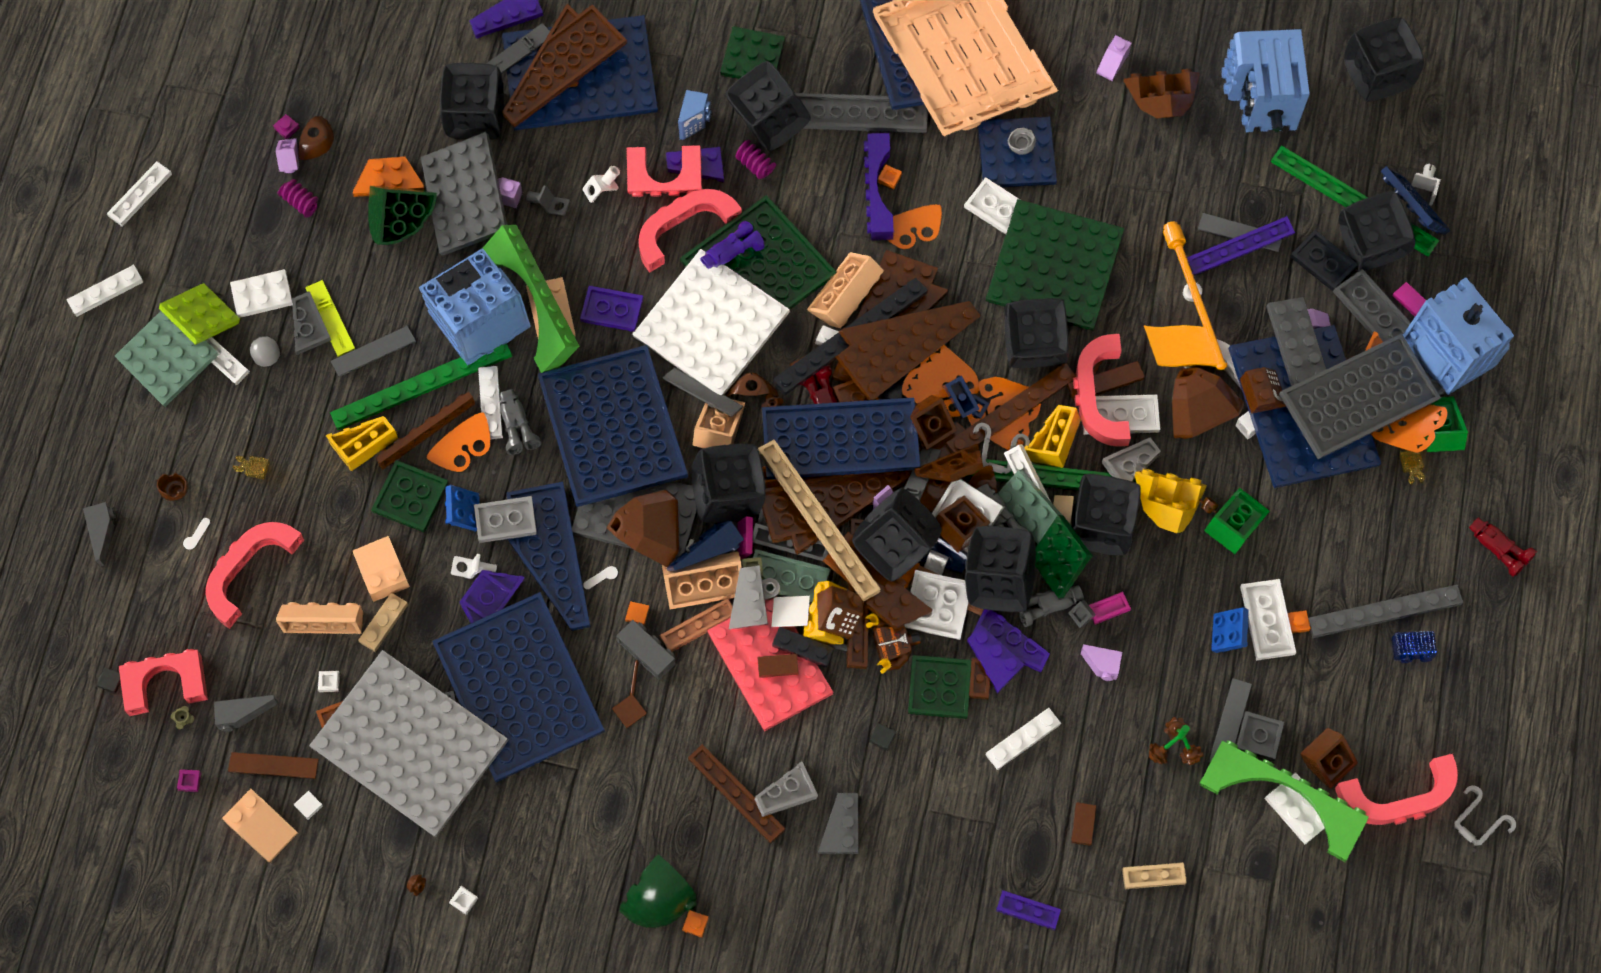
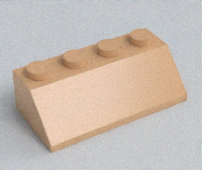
(846, 289)
(703, 581)
(320, 618)

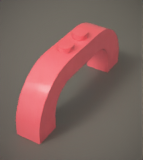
(677, 212)
(1096, 425)
(237, 557)
(1445, 780)

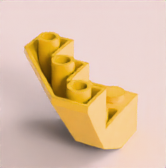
(1169, 499)

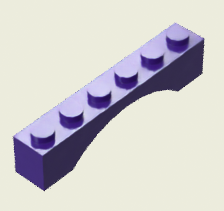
(880, 217)

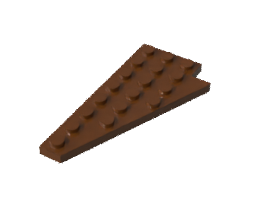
(567, 54)
(896, 274)
(892, 347)
(839, 496)

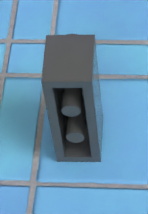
(646, 649)

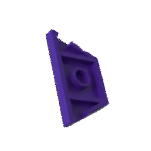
(489, 594)

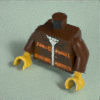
(891, 643)

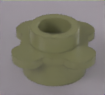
(183, 711)

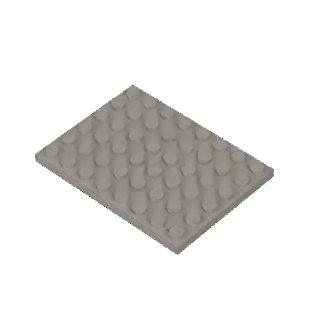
(409, 743)

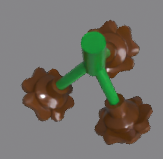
(1177, 731)

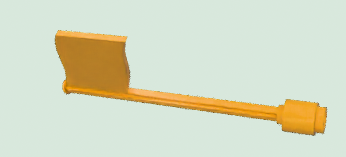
(1185, 344)

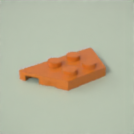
(387, 172)

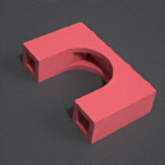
(641, 183)
(136, 676)

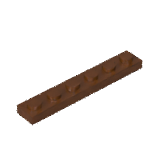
(428, 428)
(735, 793)

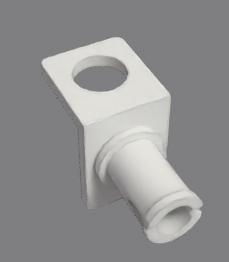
(1427, 181)
(602, 183)
(473, 566)

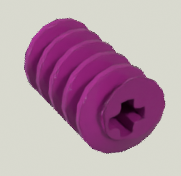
(753, 161)
(298, 197)

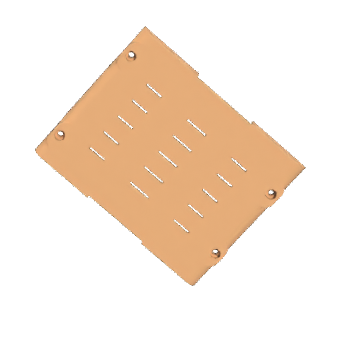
(936, 84)

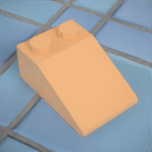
(558, 290)
(716, 427)
(380, 569)
(260, 825)

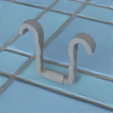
(997, 468)
(1466, 833)

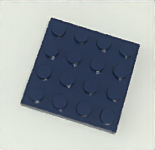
(1011, 169)
(1415, 202)

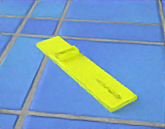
(331, 318)

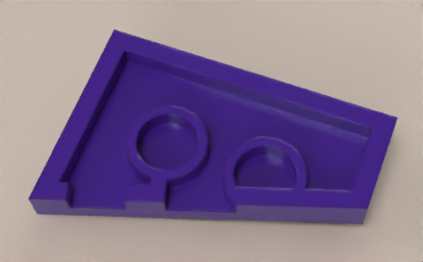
(711, 163)
(995, 658)

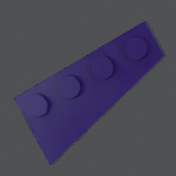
(505, 15)
(1011, 637)

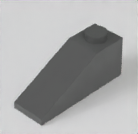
(100, 529)
(237, 712)

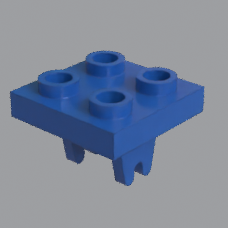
(460, 507)
(1230, 630)

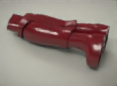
(825, 394)
(1501, 545)

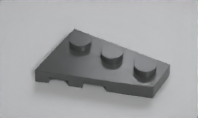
(308, 324)

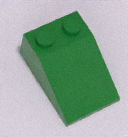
(1453, 433)
(1236, 520)

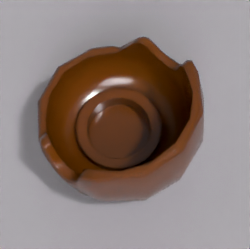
(172, 486)

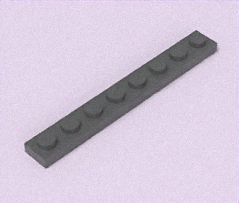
(1385, 611)

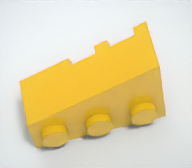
(1055, 438)
(363, 441)
(811, 631)

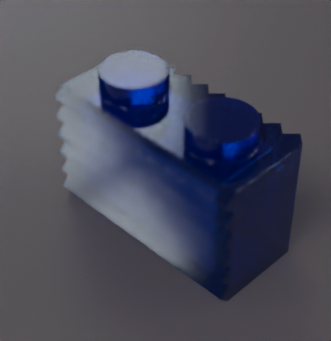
(1414, 646)

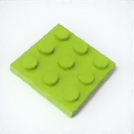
(199, 313)

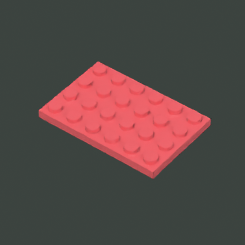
(768, 697)

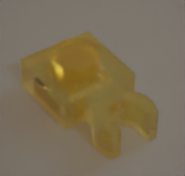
(1412, 463)
(253, 467)

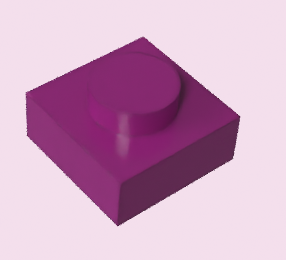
(286, 126)
(189, 780)

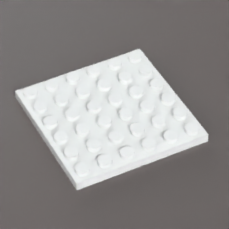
(711, 324)

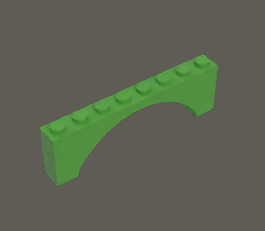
(555, 337)
(1339, 820)

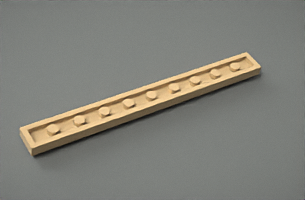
(819, 520)

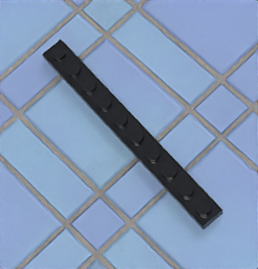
(827, 352)

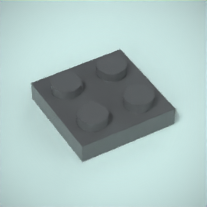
(1260, 735)

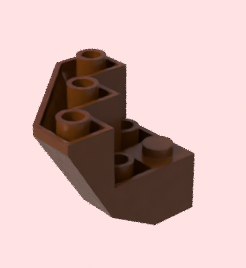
(1164, 93)
(1201, 402)
(649, 526)

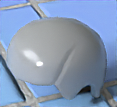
(1022, 141)
(264, 351)

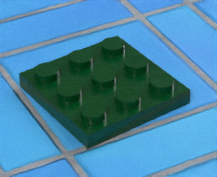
(748, 49)
(410, 496)
(1061, 556)
(939, 686)

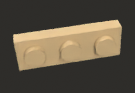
(383, 622)
(1154, 875)

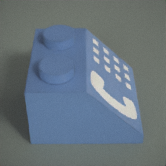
(694, 113)

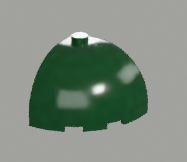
(397, 212)
(659, 896)

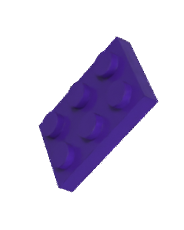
(612, 308)

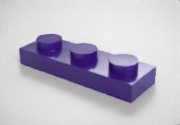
(1028, 910)

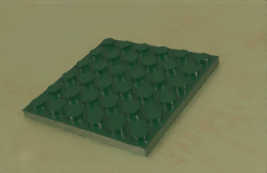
(1056, 257)
(786, 266)

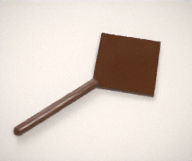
(629, 709)

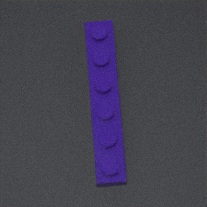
(1240, 245)

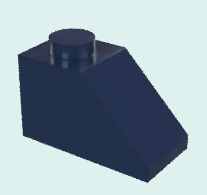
(961, 396)

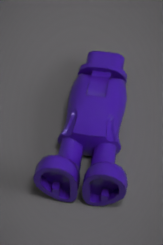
(732, 246)

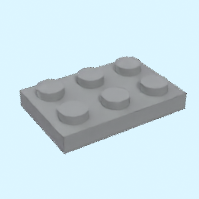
(505, 519)

